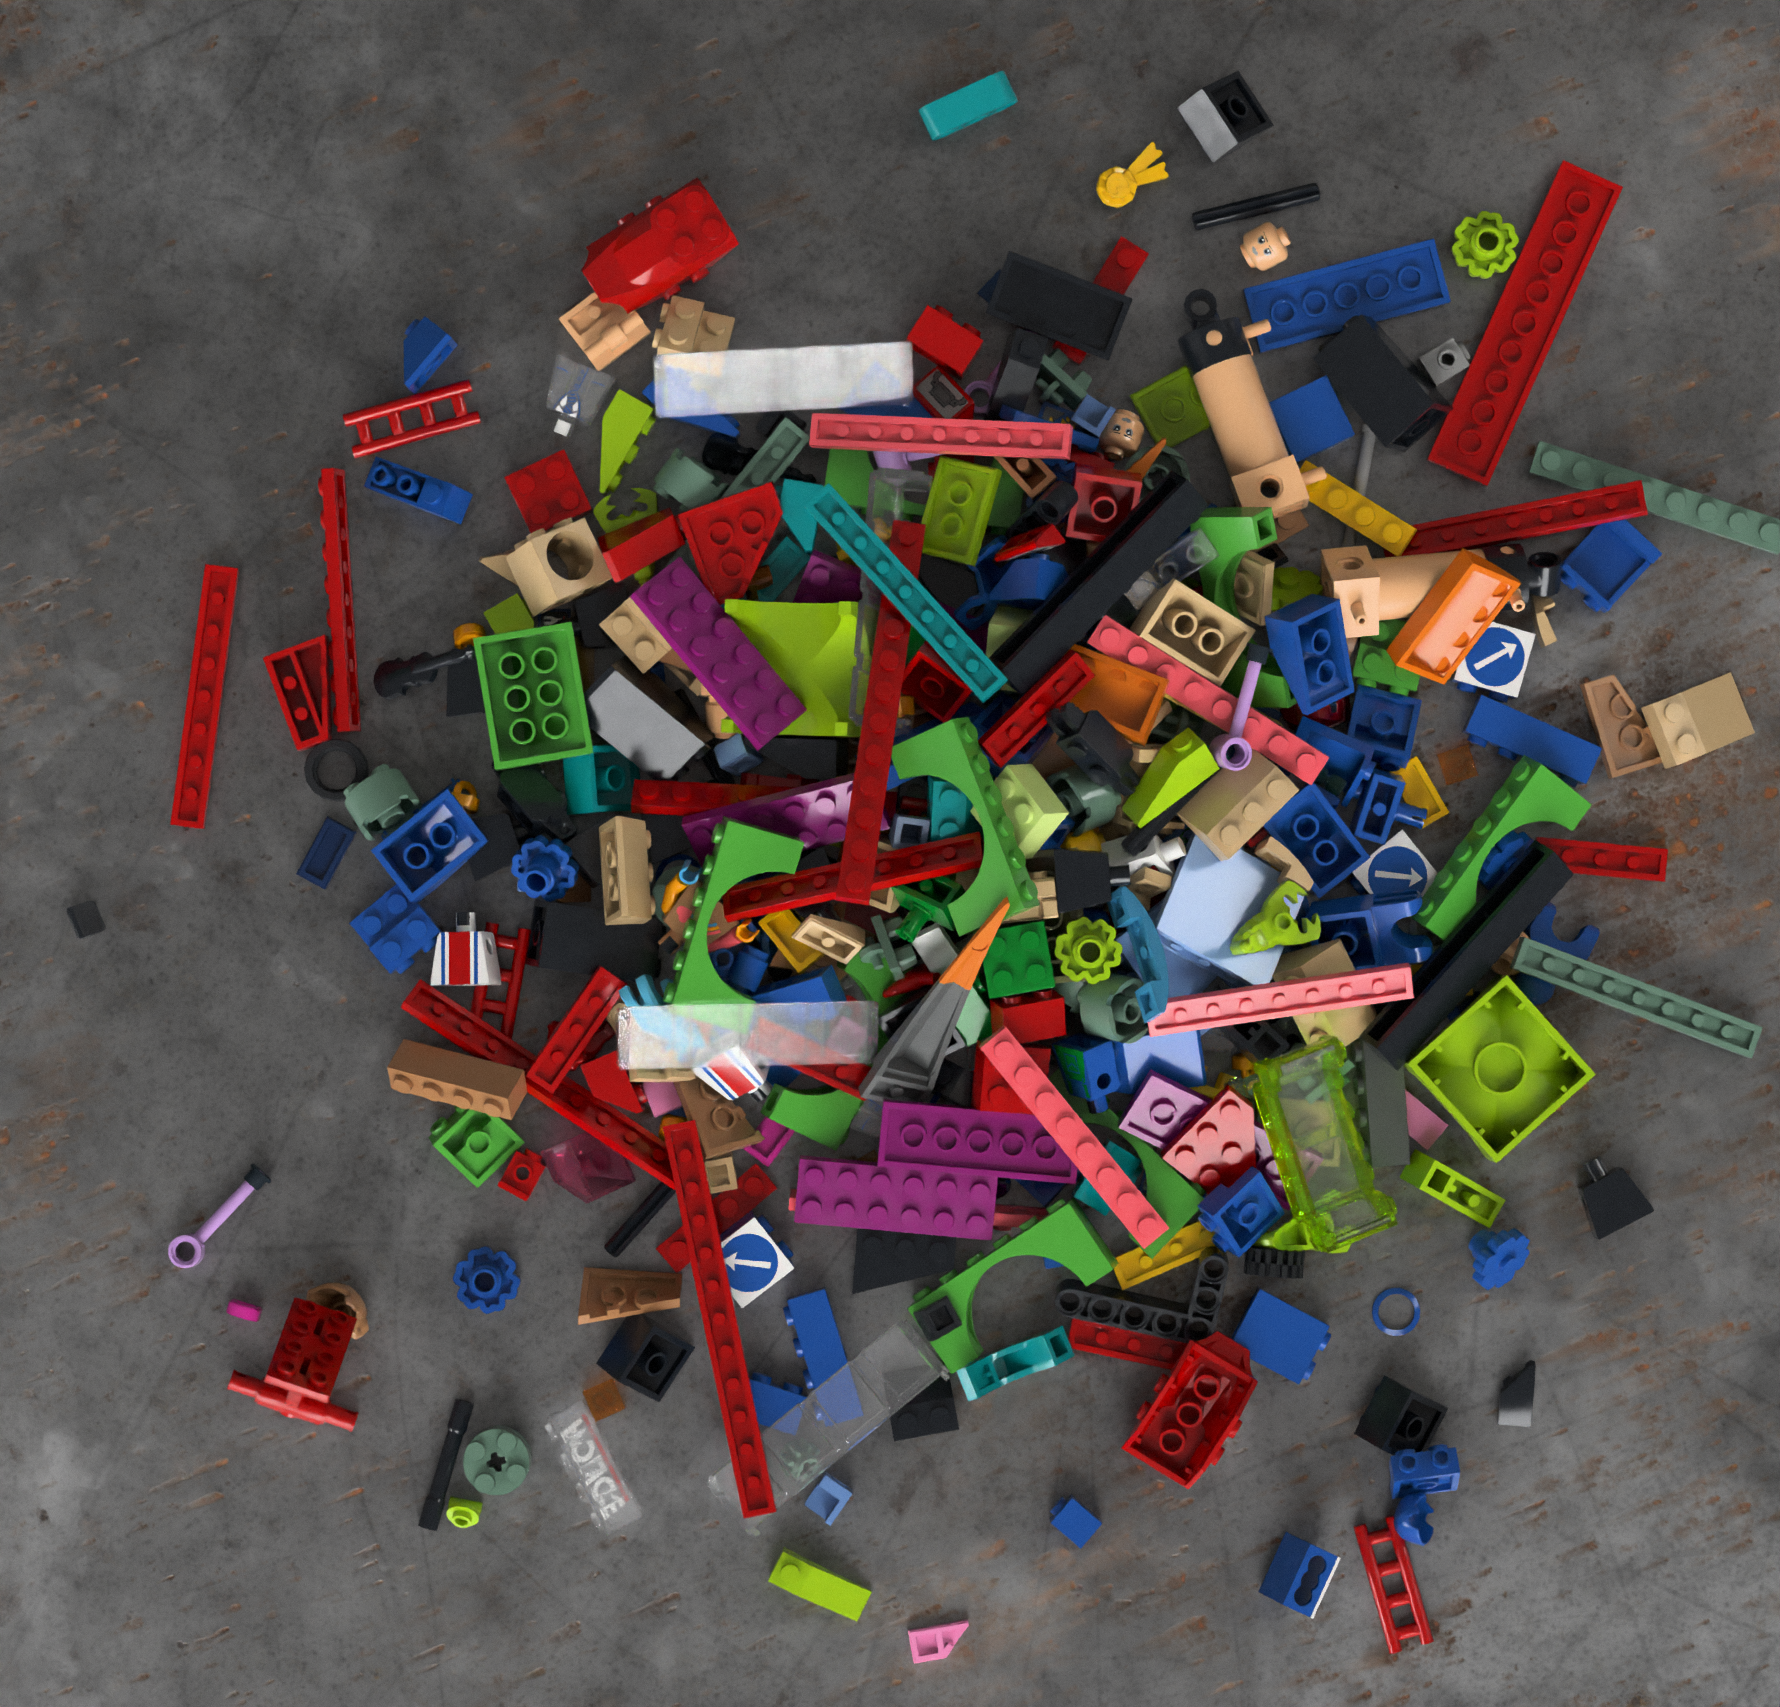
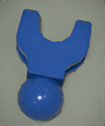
(1541, 931)

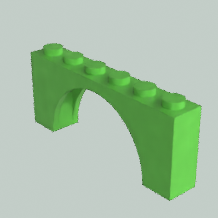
(850, 472)
(1233, 534)
(956, 756)
(1525, 797)
(737, 854)
(825, 1110)
(1166, 1189)
(1061, 1236)

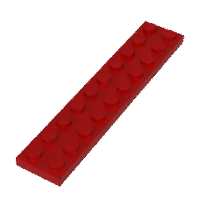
(1524, 323)

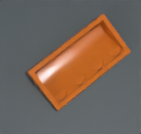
(1452, 617)
(1121, 694)

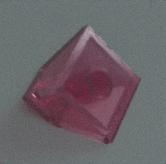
(587, 1167)

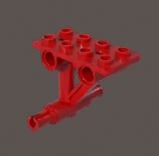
(304, 1367)

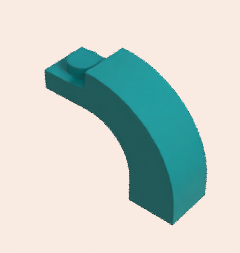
(1014, 1362)

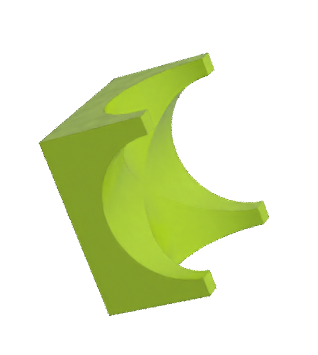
(811, 653)
(1499, 1068)

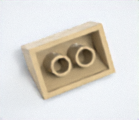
(1193, 630)
(1237, 805)
(626, 871)
(1323, 960)

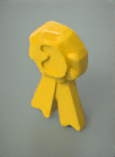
(1118, 185)

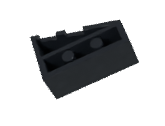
(897, 1257)

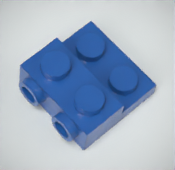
(1386, 723)
(396, 930)
(1240, 1212)
(1424, 1471)

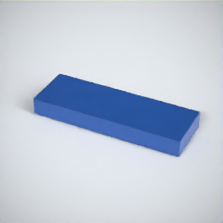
(1078, 437)

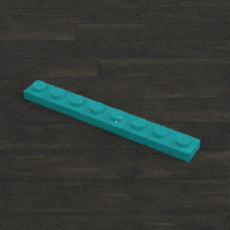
(906, 593)

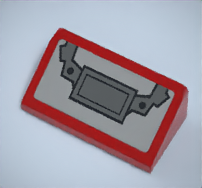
(943, 396)
(1030, 542)

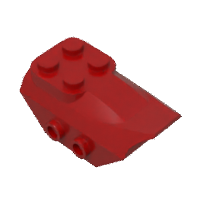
(659, 249)
(1194, 1409)

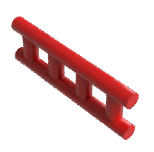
(424, 402)
(513, 976)
(1385, 1603)

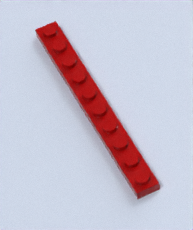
(568, 1099)

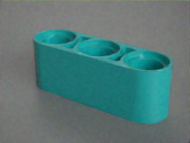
(968, 105)

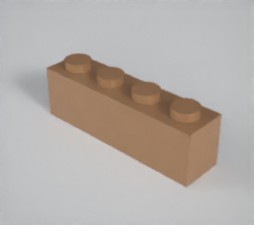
(457, 1079)

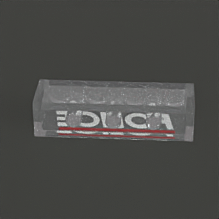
(594, 1467)

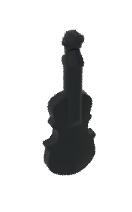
(729, 456)
(396, 675)

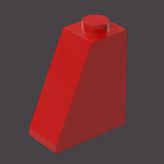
(641, 543)

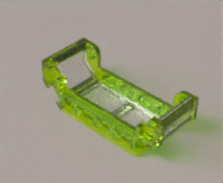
(1319, 1147)

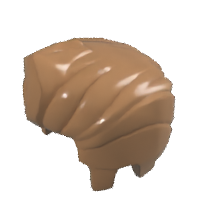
(342, 1298)

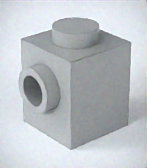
(1444, 362)

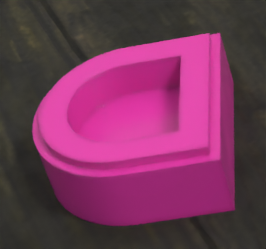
(244, 1310)

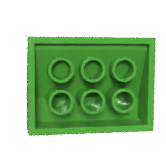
(533, 696)

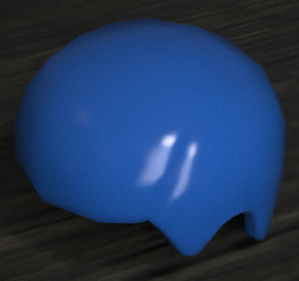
(1411, 1519)

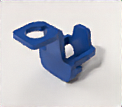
(987, 577)

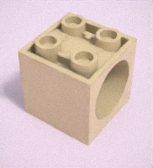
(579, 551)

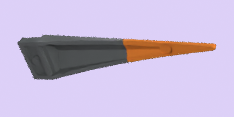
(914, 1054)

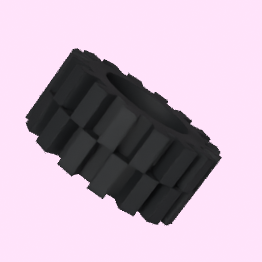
(1274, 1262)

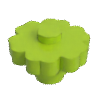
(1484, 244)
(1293, 585)
(1088, 950)

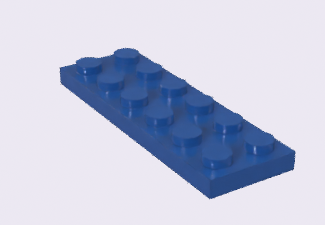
(1325, 298)

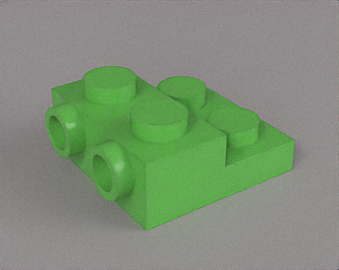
(1375, 665)
(474, 1142)

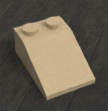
(1698, 720)

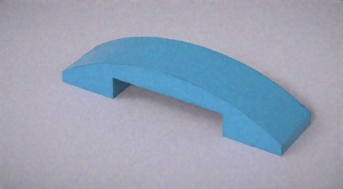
(1148, 949)

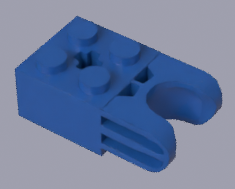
(1371, 929)

